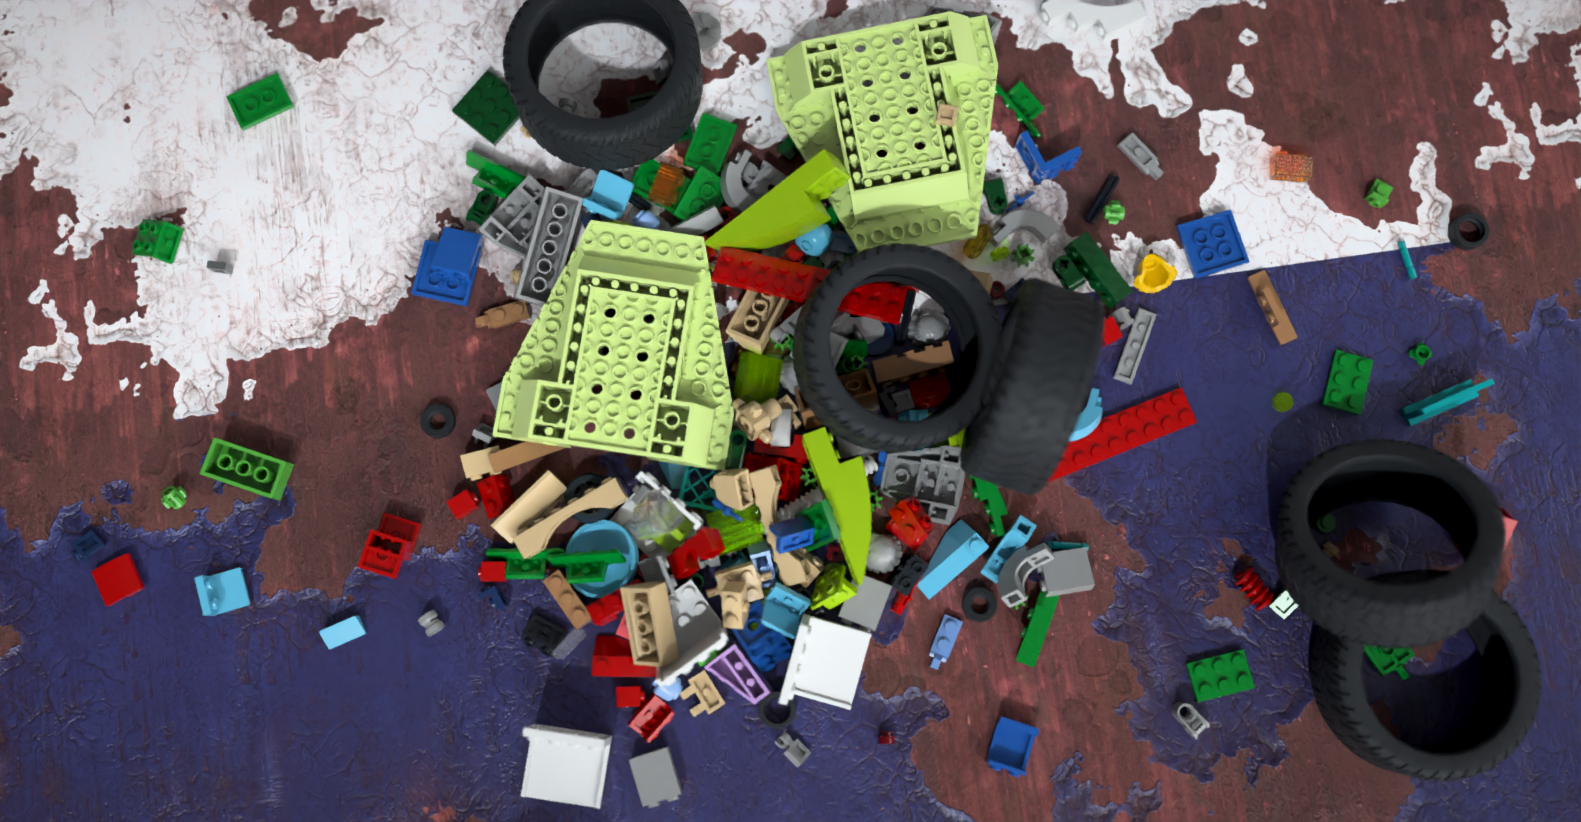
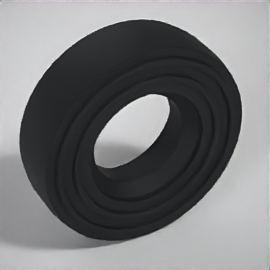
(429, 412)
(991, 607)

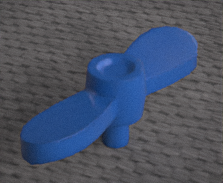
(1019, 201)
(878, 476)
(726, 510)

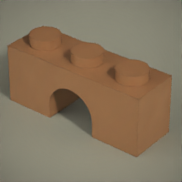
(568, 599)

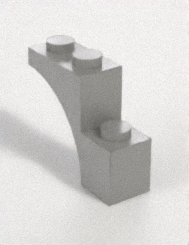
(862, 328)

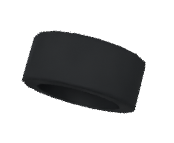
(1481, 226)
(776, 724)

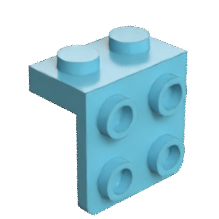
(609, 196)
(783, 610)

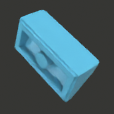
(343, 632)

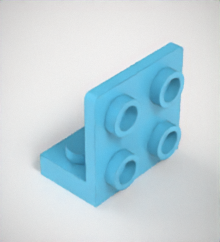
(222, 592)

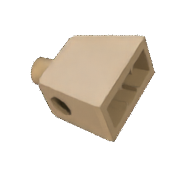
(733, 488)

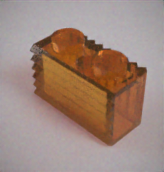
(1291, 167)
(666, 185)

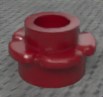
(1001, 289)
(830, 554)
(886, 738)

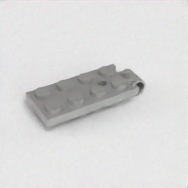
(759, 179)

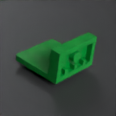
(157, 240)

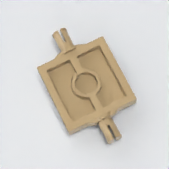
(745, 573)

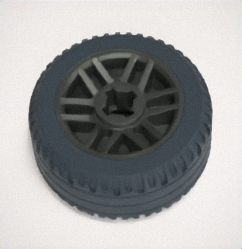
(577, 488)

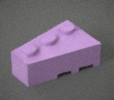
(741, 673)

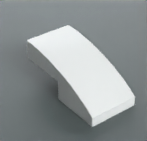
(781, 429)

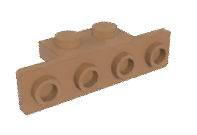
(1272, 307)

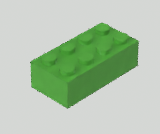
(246, 469)

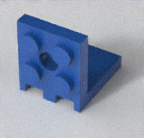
(1036, 165)
(764, 644)

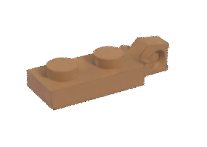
(504, 315)

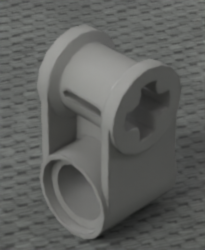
(1191, 721)

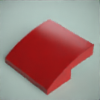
(118, 579)

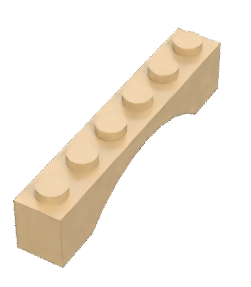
(766, 486)
(536, 538)

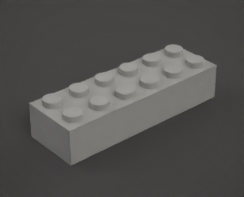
(547, 245)

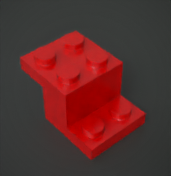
(788, 471)
(389, 545)

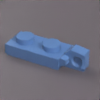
(944, 640)

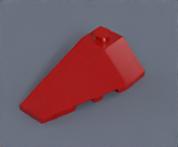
(614, 658)

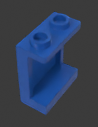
(456, 254)
(1010, 746)

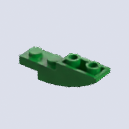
(994, 504)

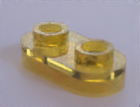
(975, 246)

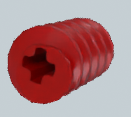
(1254, 588)

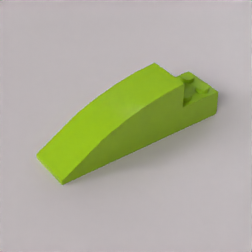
(787, 209)
(847, 493)

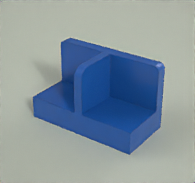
(792, 534)

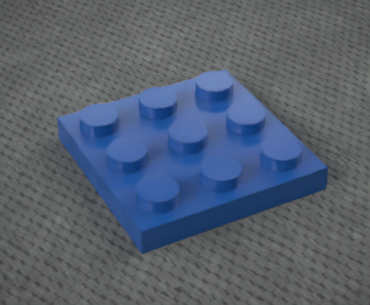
(1212, 244)
(441, 289)

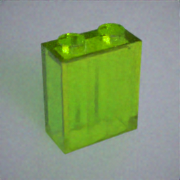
(757, 377)
(736, 533)

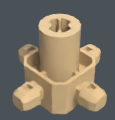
(756, 418)

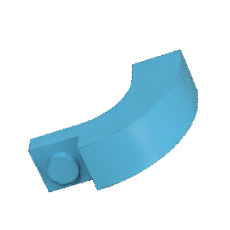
(1089, 417)
(1013, 540)

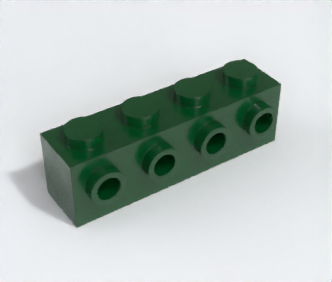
(1097, 270)

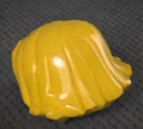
(1154, 274)

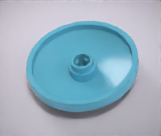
(602, 537)

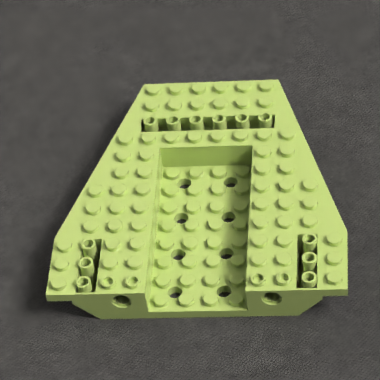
(909, 193)
(683, 382)

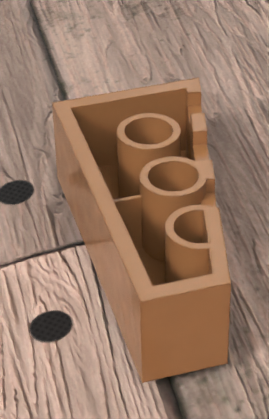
(913, 365)

